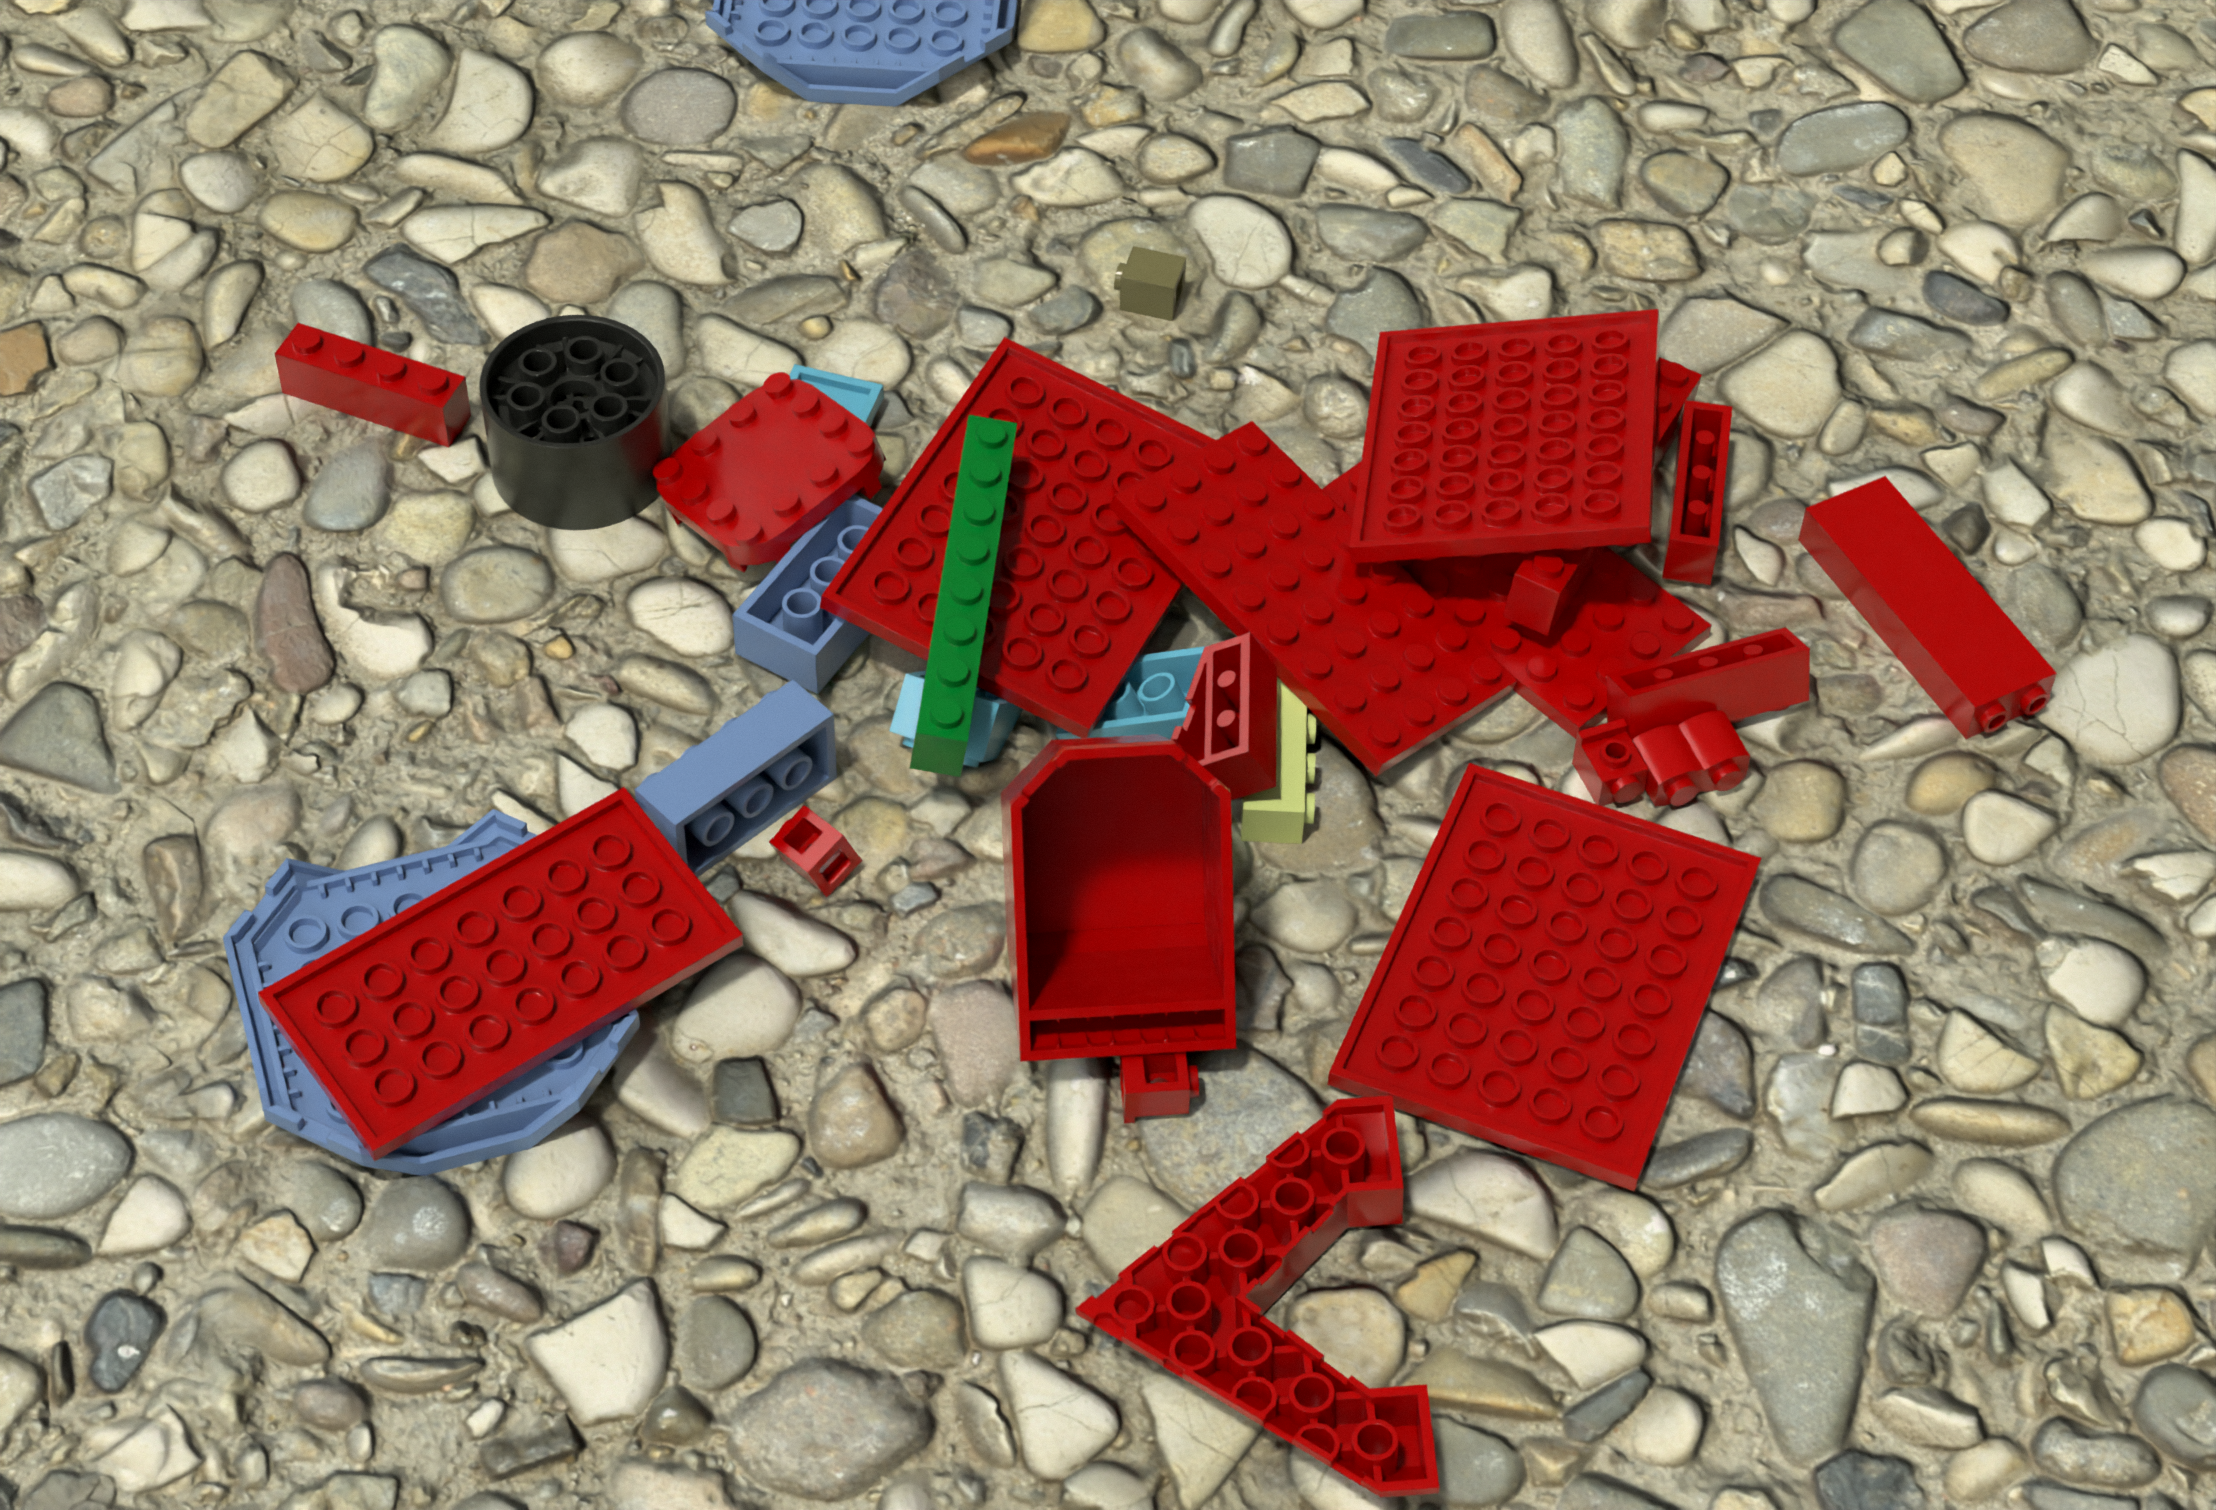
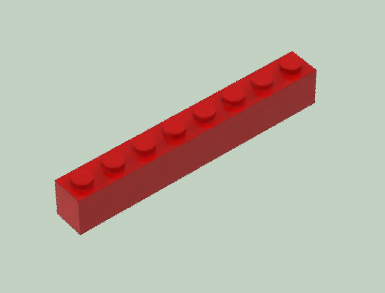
(1552, 577)

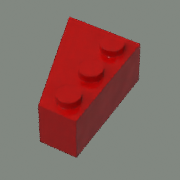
(1233, 716)

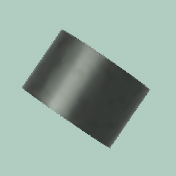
(597, 419)

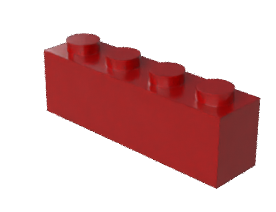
(373, 384)
(1697, 492)
(1734, 677)

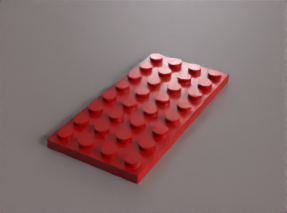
(1277, 563)
(1607, 627)
(499, 972)

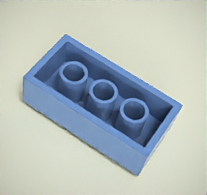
(782, 618)
(742, 777)

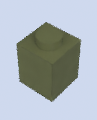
(1151, 283)

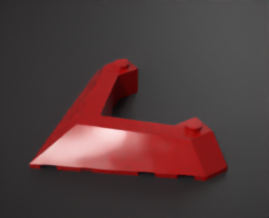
(1206, 1288)

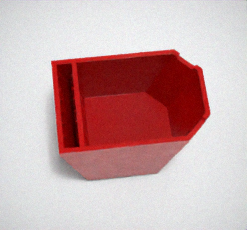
(1119, 901)

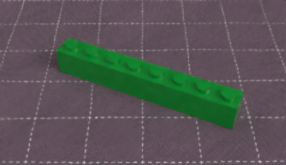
(963, 597)

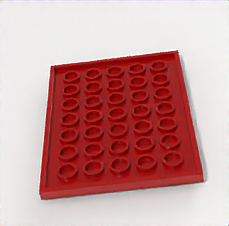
(1509, 438)
(1070, 578)
(1547, 975)

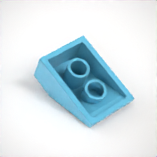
(1150, 697)

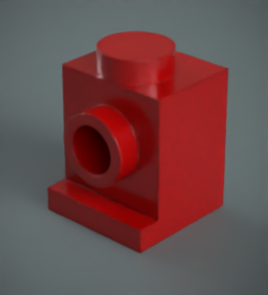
(1609, 763)
(815, 850)
(1156, 1084)

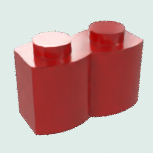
(1692, 758)

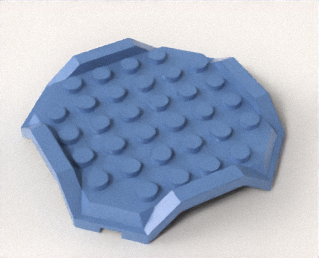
(863, 47)
(321, 908)

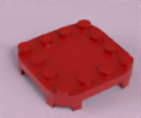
(769, 470)

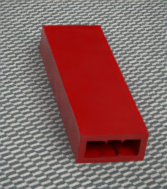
(1927, 607)

